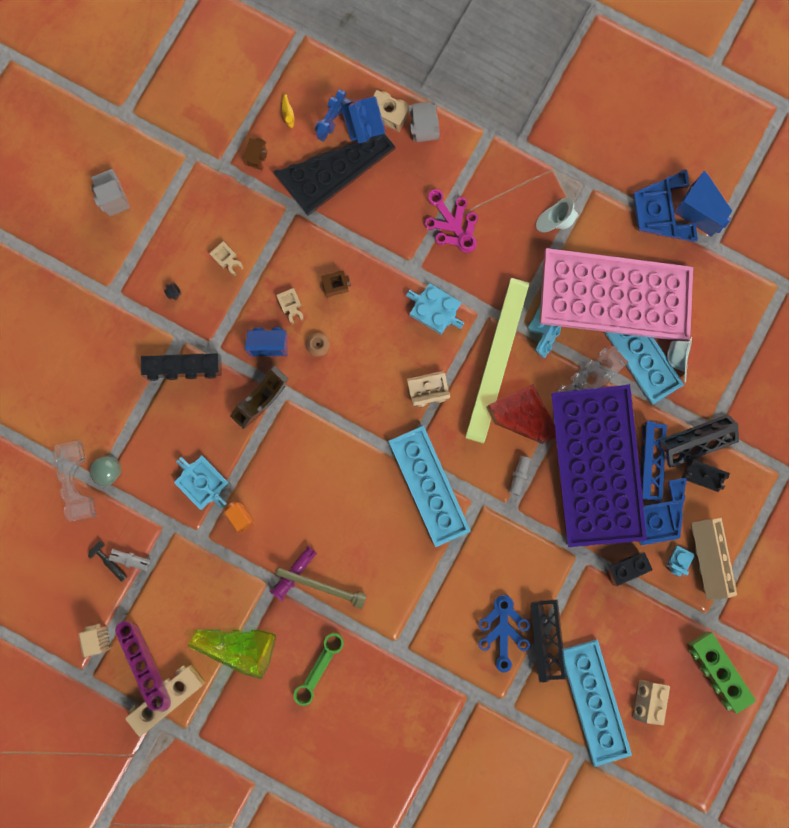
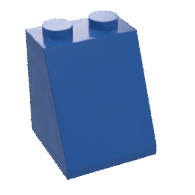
(705, 206)

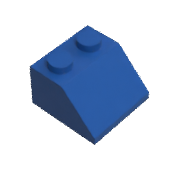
(267, 343)

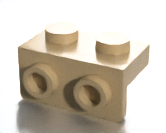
(428, 389)
(651, 702)

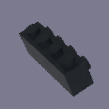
(184, 365)

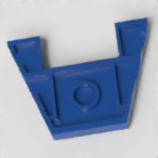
(656, 212)
(665, 519)

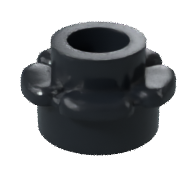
(172, 291)

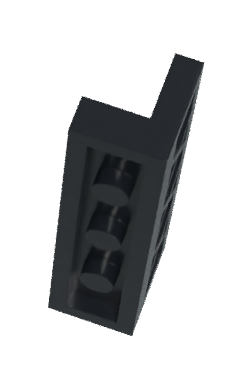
(700, 436)
(541, 644)

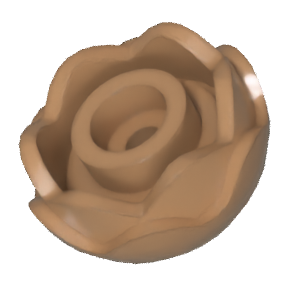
(319, 350)

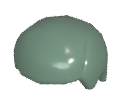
(105, 470)

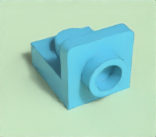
(680, 561)

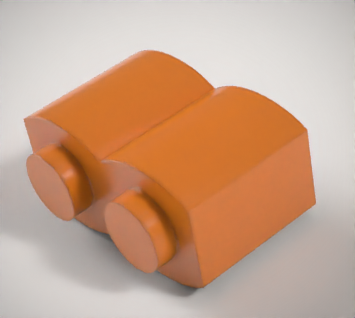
(238, 517)

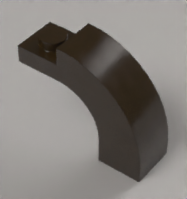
(260, 398)

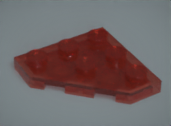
(524, 414)

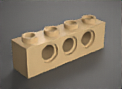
(192, 681)

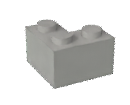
(109, 193)

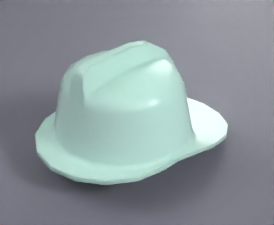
(558, 216)
(678, 355)

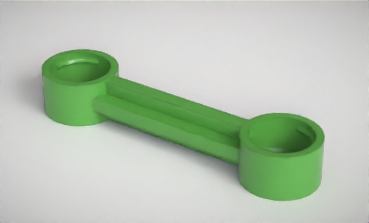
(318, 669)

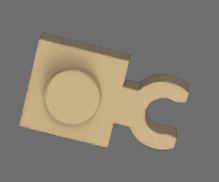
(225, 257)
(289, 303)

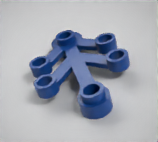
(327, 124)
(503, 629)

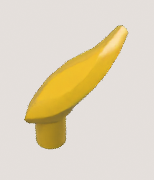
(287, 112)

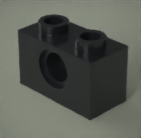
(628, 568)

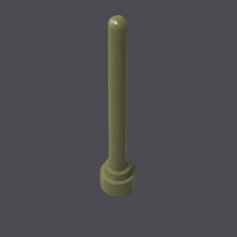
(356, 599)

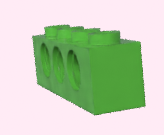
(741, 697)

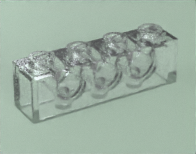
(614, 361)

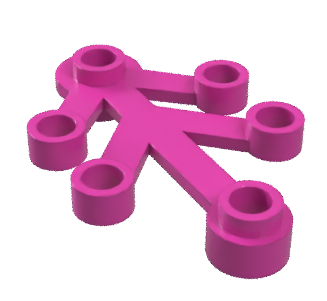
(453, 224)

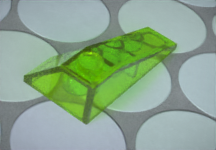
(240, 651)

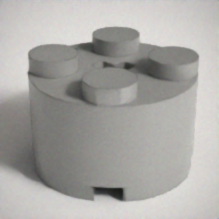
(424, 121)

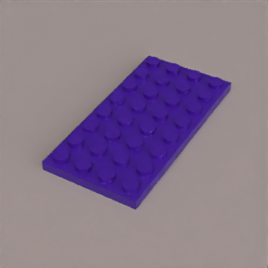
(599, 466)

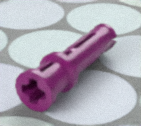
(284, 584)

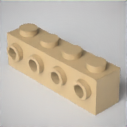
(714, 559)

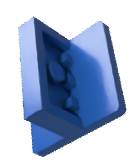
(363, 119)

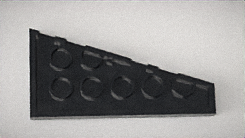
(327, 174)

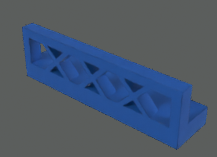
(647, 460)

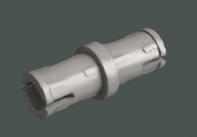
(519, 475)
(129, 560)

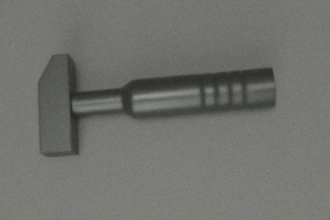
(110, 564)

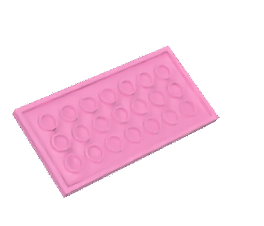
(616, 295)

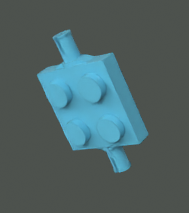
(435, 309)
(201, 482)

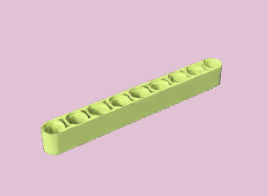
(497, 359)

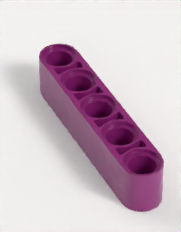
(150, 671)

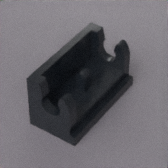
(705, 475)

